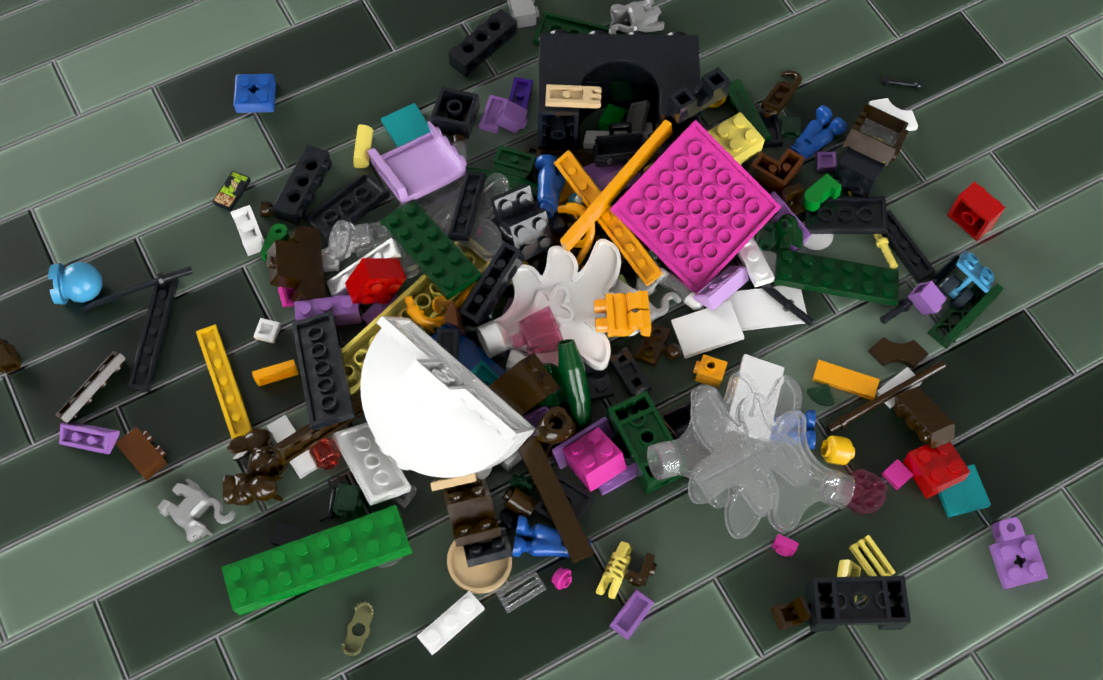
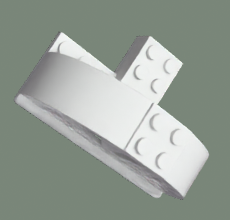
(432, 408)

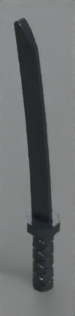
(162, 278)
(905, 304)
(788, 305)

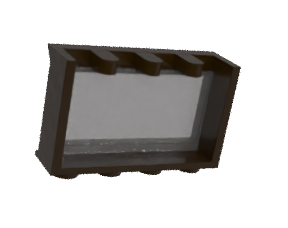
(877, 134)

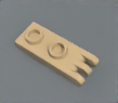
(573, 96)

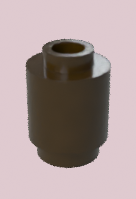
(518, 501)

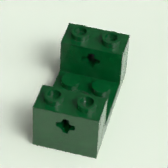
(632, 420)

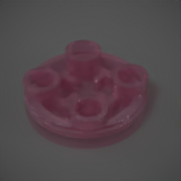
(868, 492)

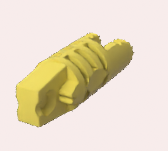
(615, 570)

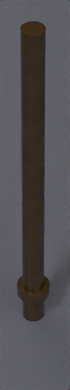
(841, 422)

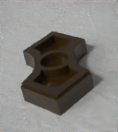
(889, 352)

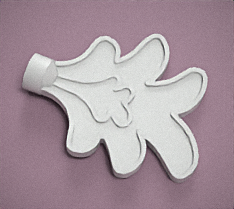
(570, 300)

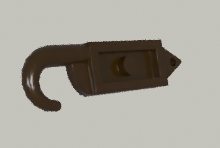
(781, 94)

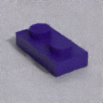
(521, 92)

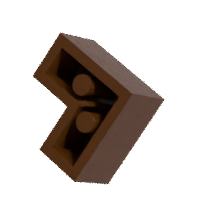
(776, 174)

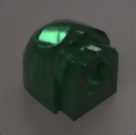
(767, 237)

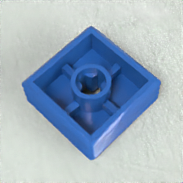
(254, 93)

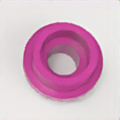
(562, 578)

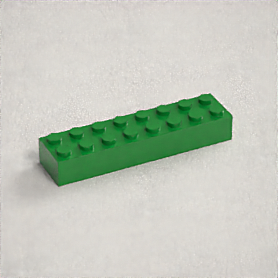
(316, 560)

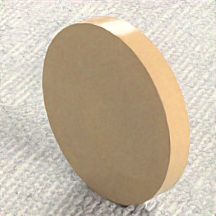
(479, 578)

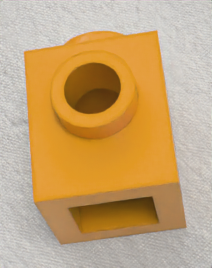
(710, 371)

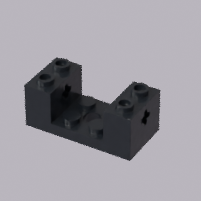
(833, 602)

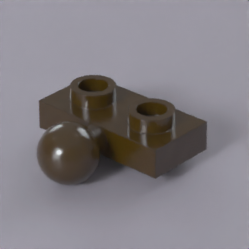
(656, 344)

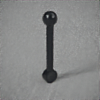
(885, 81)

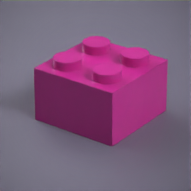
(594, 459)

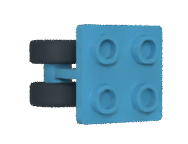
(975, 272)

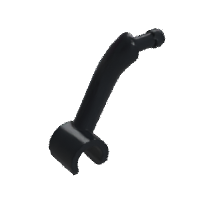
(331, 501)

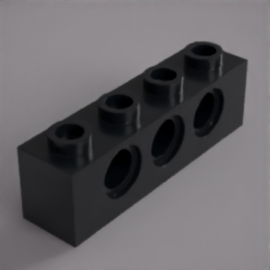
(482, 42)
(302, 174)
(492, 284)

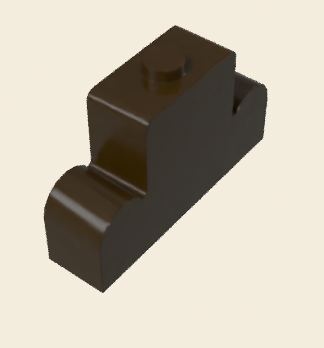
(298, 264)

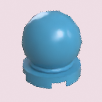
(76, 282)

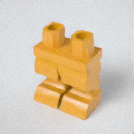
(619, 312)

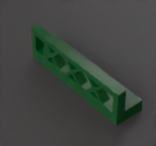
(742, 103)
(971, 316)

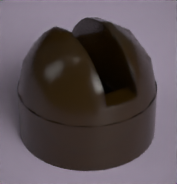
(264, 209)

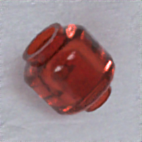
(325, 454)

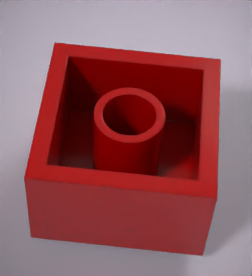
(976, 211)
(375, 280)
(936, 468)

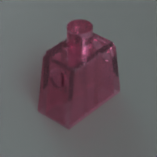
(538, 333)

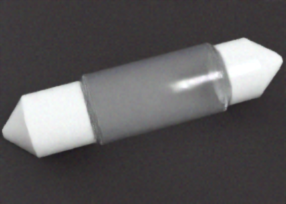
(673, 284)

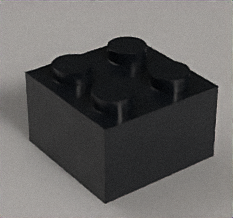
(455, 111)
(858, 172)

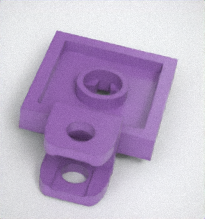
(1011, 543)

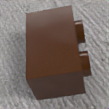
(142, 453)

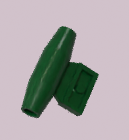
(515, 166)
(573, 383)

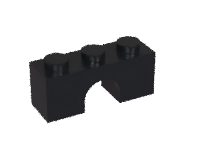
(686, 103)

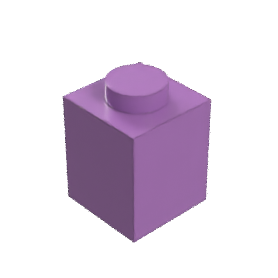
(512, 117)
(927, 298)

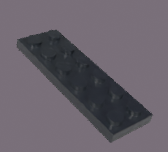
(323, 370)

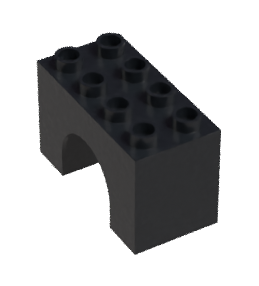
(649, 62)

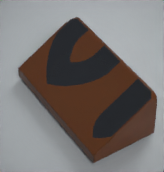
(454, 319)

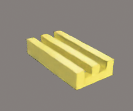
(876, 551)

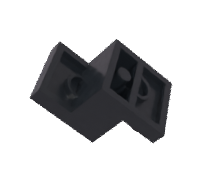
(522, 221)

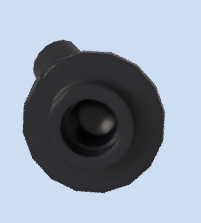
(508, 519)

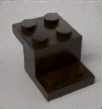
(471, 512)

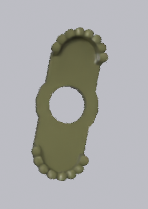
(362, 615)

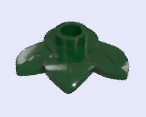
(788, 234)

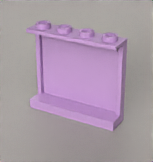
(419, 165)

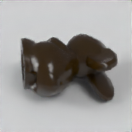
(555, 428)
(262, 457)
(245, 488)

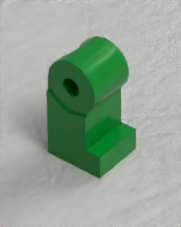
(820, 191)
(277, 232)

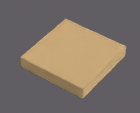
(441, 483)

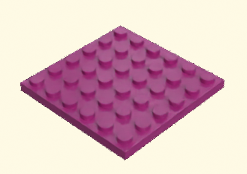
(695, 207)

